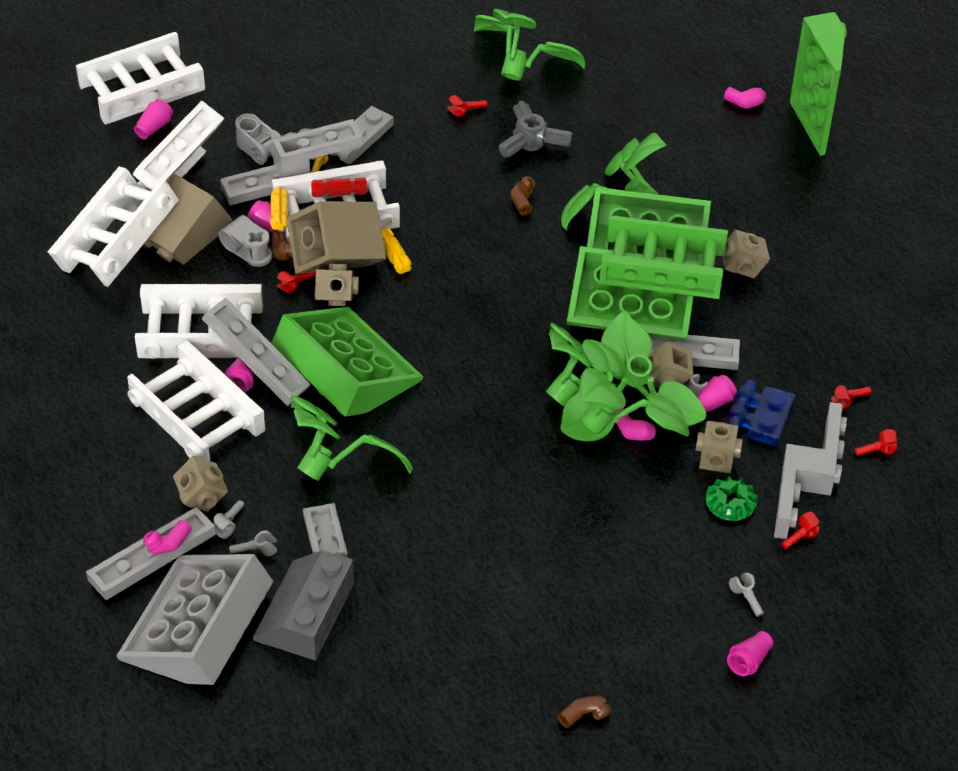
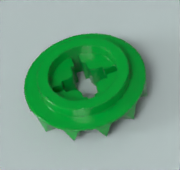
(739, 507)

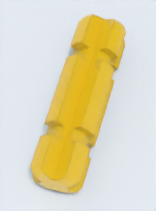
(279, 208)
(395, 252)

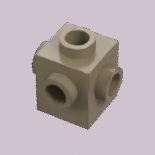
(745, 254)
(324, 284)
(671, 363)
(718, 446)
(200, 483)

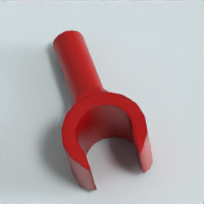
(460, 107)
(290, 282)
(844, 396)
(886, 444)
(809, 528)

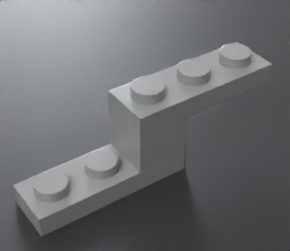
(291, 159)
(810, 470)

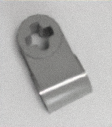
(254, 137)
(247, 241)

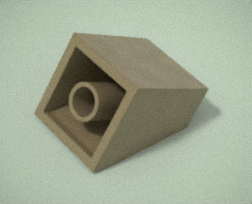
(189, 224)
(335, 235)

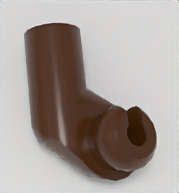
(584, 705)

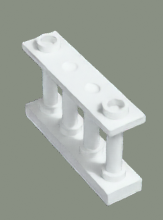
(137, 96)
(177, 151)
(375, 173)
(100, 213)
(185, 301)
(208, 380)

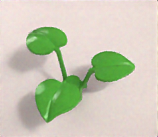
(516, 59)
(635, 153)
(634, 347)
(567, 383)
(607, 398)
(318, 456)

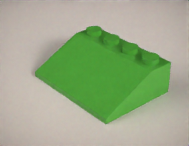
(818, 75)
(646, 207)
(598, 304)
(344, 359)

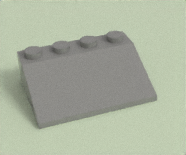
(197, 617)

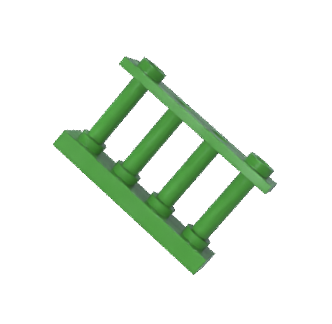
(658, 274)

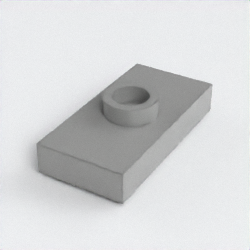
(324, 529)

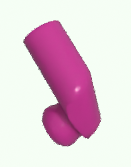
(745, 99)
(636, 429)
(160, 544)

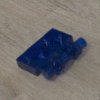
(770, 414)

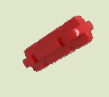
(338, 187)

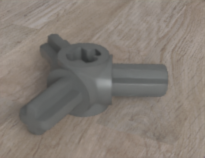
(532, 133)

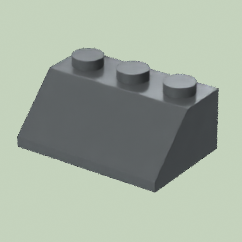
(307, 604)

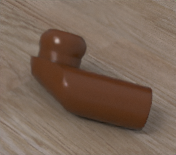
(521, 194)
(280, 248)

